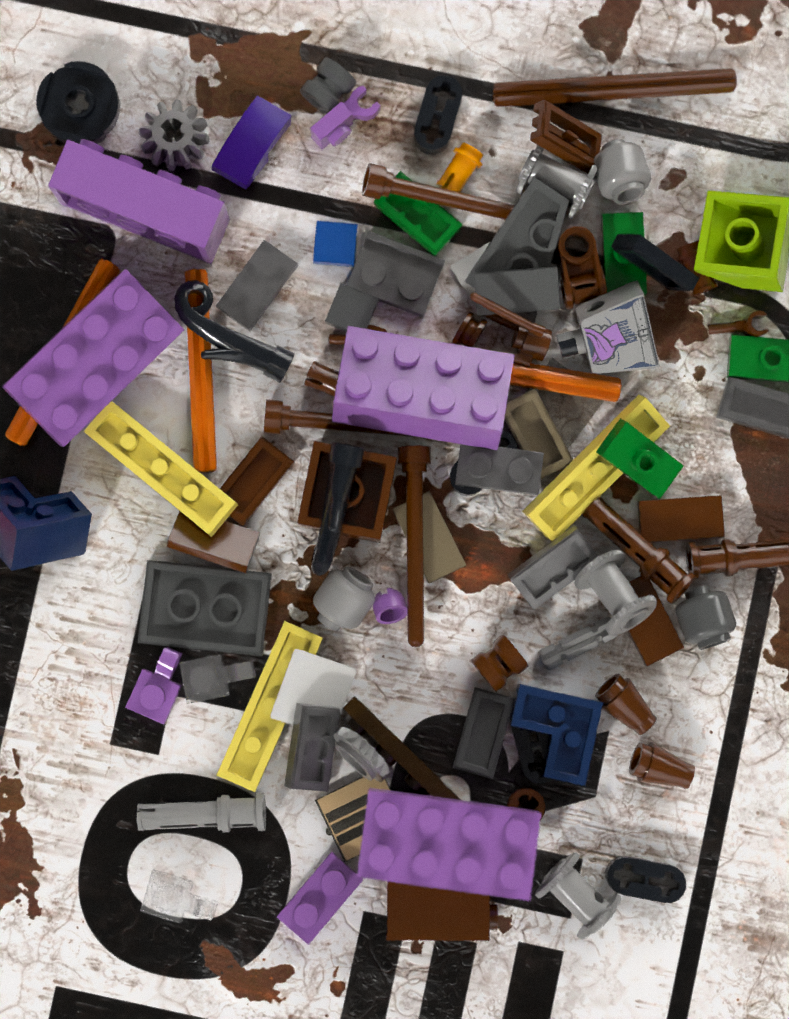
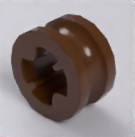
(469, 331)
(513, 799)

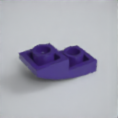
(250, 142)

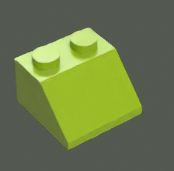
(745, 240)

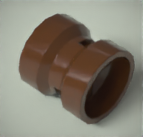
(492, 669)

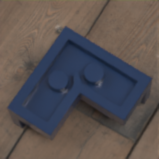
(40, 528)
(572, 729)

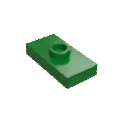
(423, 221)
(616, 268)
(758, 358)
(639, 458)

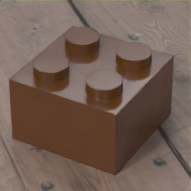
(368, 497)

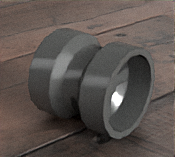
(328, 85)

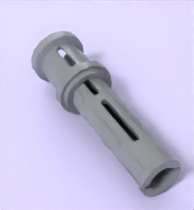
(223, 813)

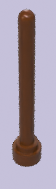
(380, 182)
(280, 417)
(414, 463)

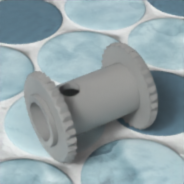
(559, 177)
(615, 592)
(578, 896)

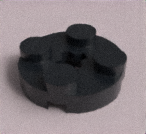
(66, 84)

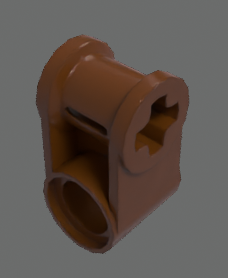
(579, 271)

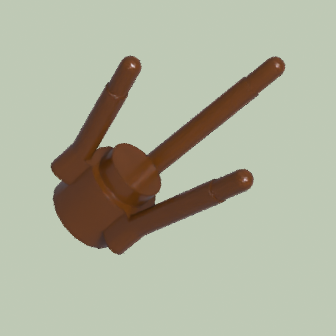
(529, 338)

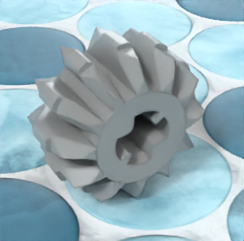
(171, 120)

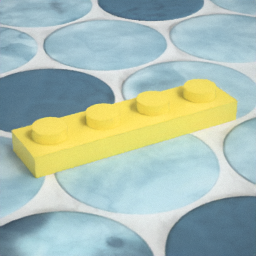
(161, 468)
(588, 474)
(257, 731)

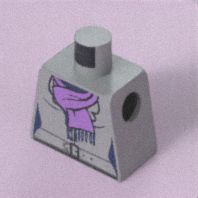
(613, 332)

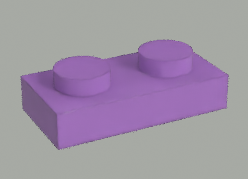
(319, 898)

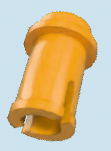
(460, 168)

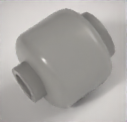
(622, 171)
(344, 599)

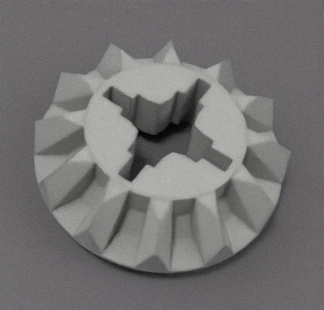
(360, 755)

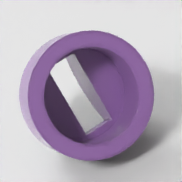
(389, 607)

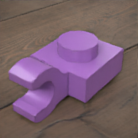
(335, 125)
(155, 692)

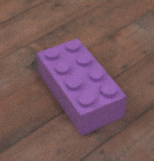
(139, 200)
(93, 358)
(422, 388)
(449, 844)

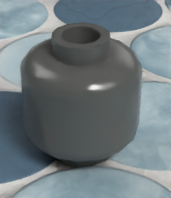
(706, 617)

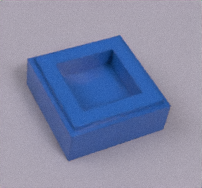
(335, 244)

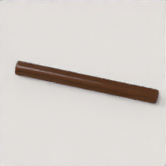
(615, 87)

